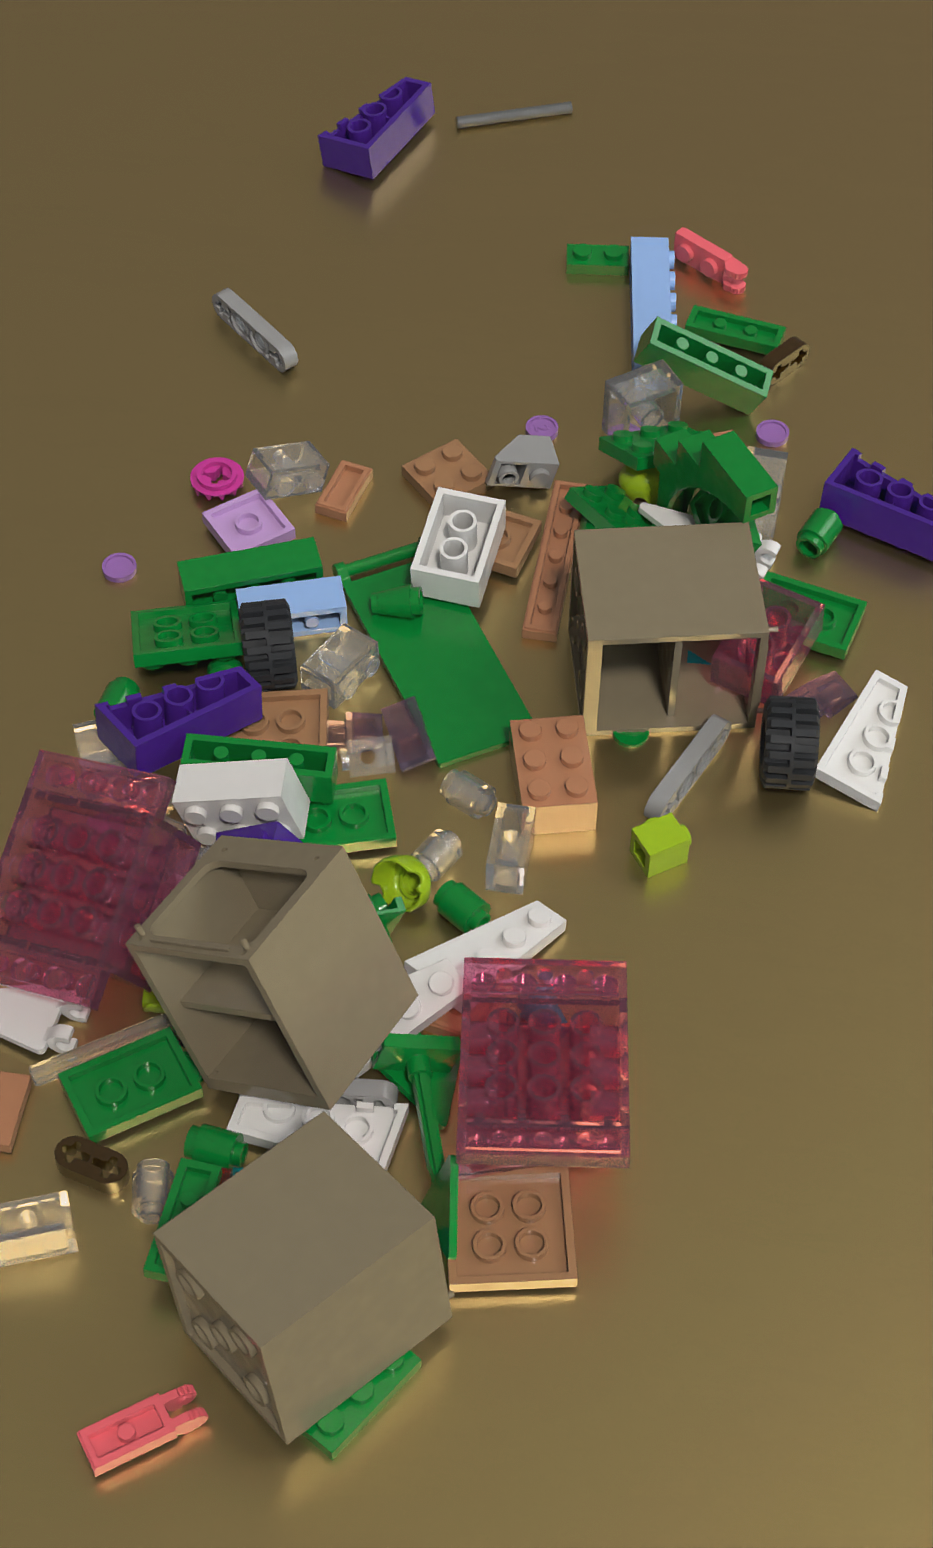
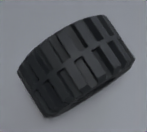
(269, 643)
(789, 742)

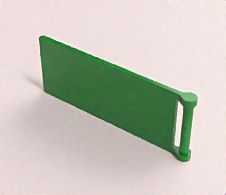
(437, 660)

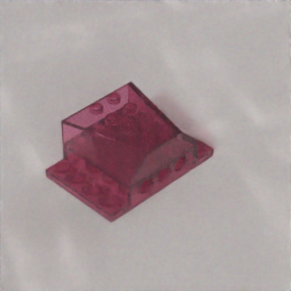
(81, 873)
(543, 1065)

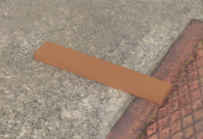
(552, 567)

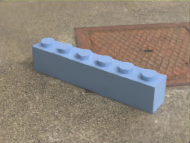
(650, 286)

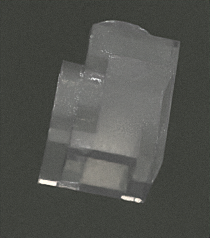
(383, 756)

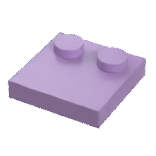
(248, 523)

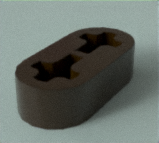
(786, 358)
(89, 1169)

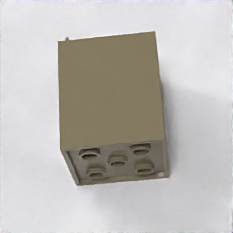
(641, 606)
(274, 969)
(306, 1275)

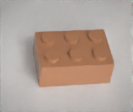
(554, 772)

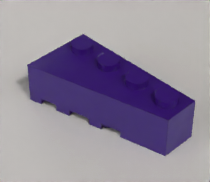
(379, 130)
(880, 505)
(153, 728)

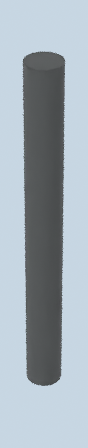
(514, 115)

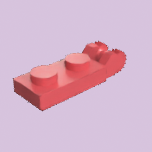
(710, 260)
(139, 1429)

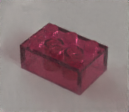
(798, 625)

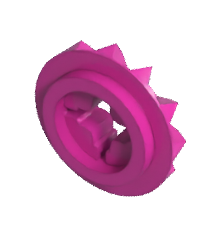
(211, 469)

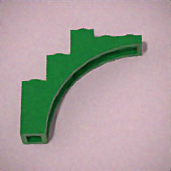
(716, 465)

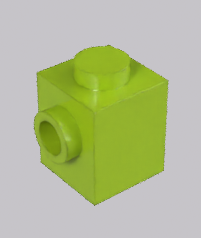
(660, 844)

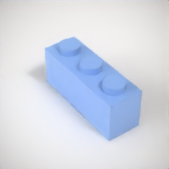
(314, 604)

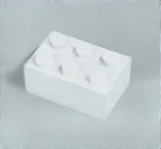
(458, 546)
(238, 796)

